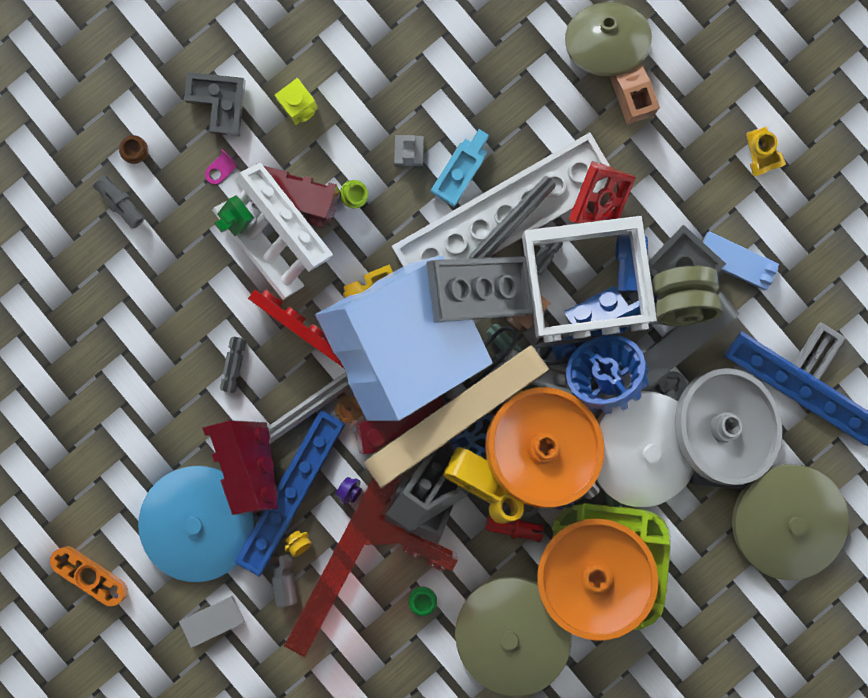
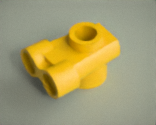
(766, 157)

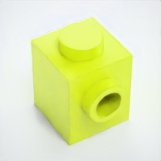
(297, 102)

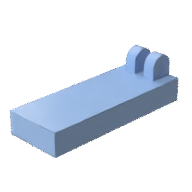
(742, 262)

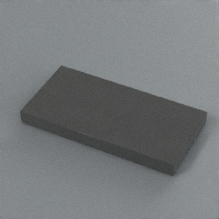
(479, 288)

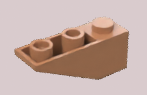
(635, 95)

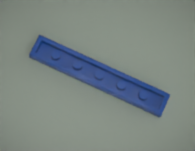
(799, 386)
(290, 493)

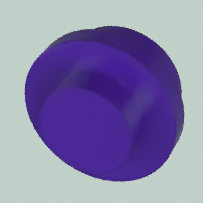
(349, 490)

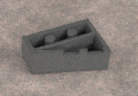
(426, 492)

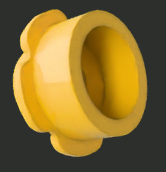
(297, 543)

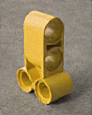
(475, 476)

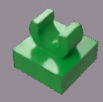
(234, 216)

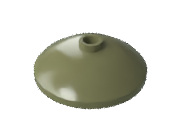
(608, 49)

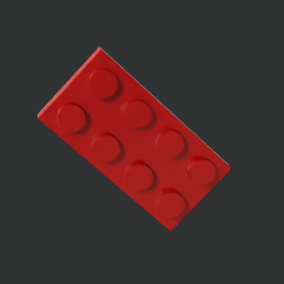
(294, 322)

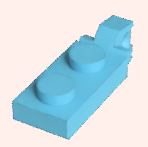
(460, 169)

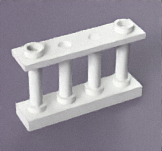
(287, 222)

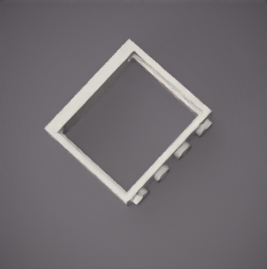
(588, 230)

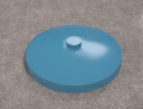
(190, 525)

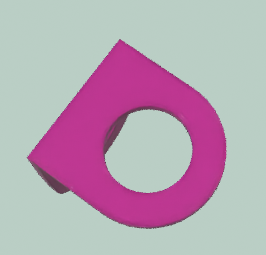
(224, 164)

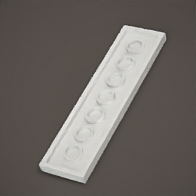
(467, 226)

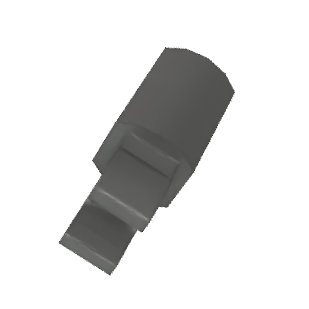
(283, 580)

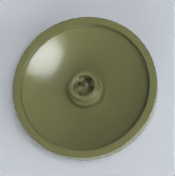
(790, 522)
(510, 638)

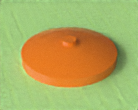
(545, 447)
(597, 579)

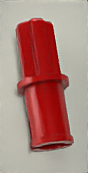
(516, 528)

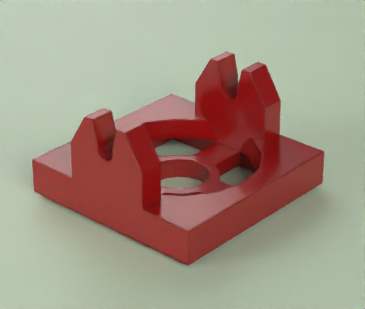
(615, 203)

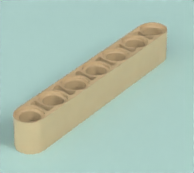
(456, 416)

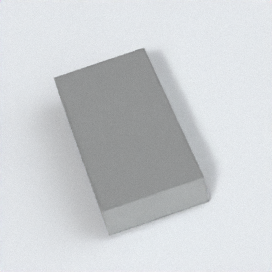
(212, 621)

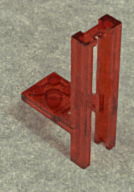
(364, 528)

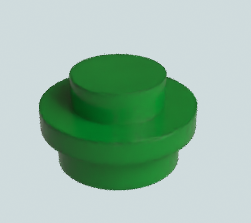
(422, 601)

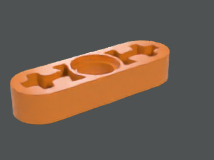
(77, 557)

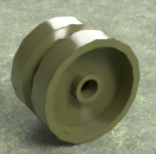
(687, 296)

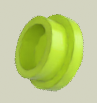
(353, 194)

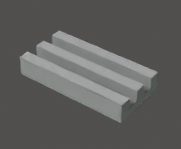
(839, 339)

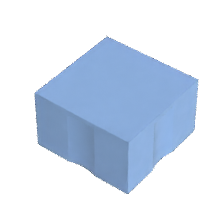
(395, 348)

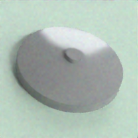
(728, 427)

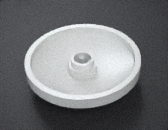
(642, 452)

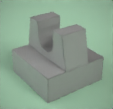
(408, 150)

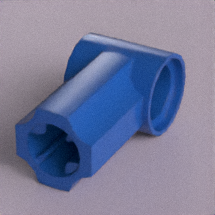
(626, 270)

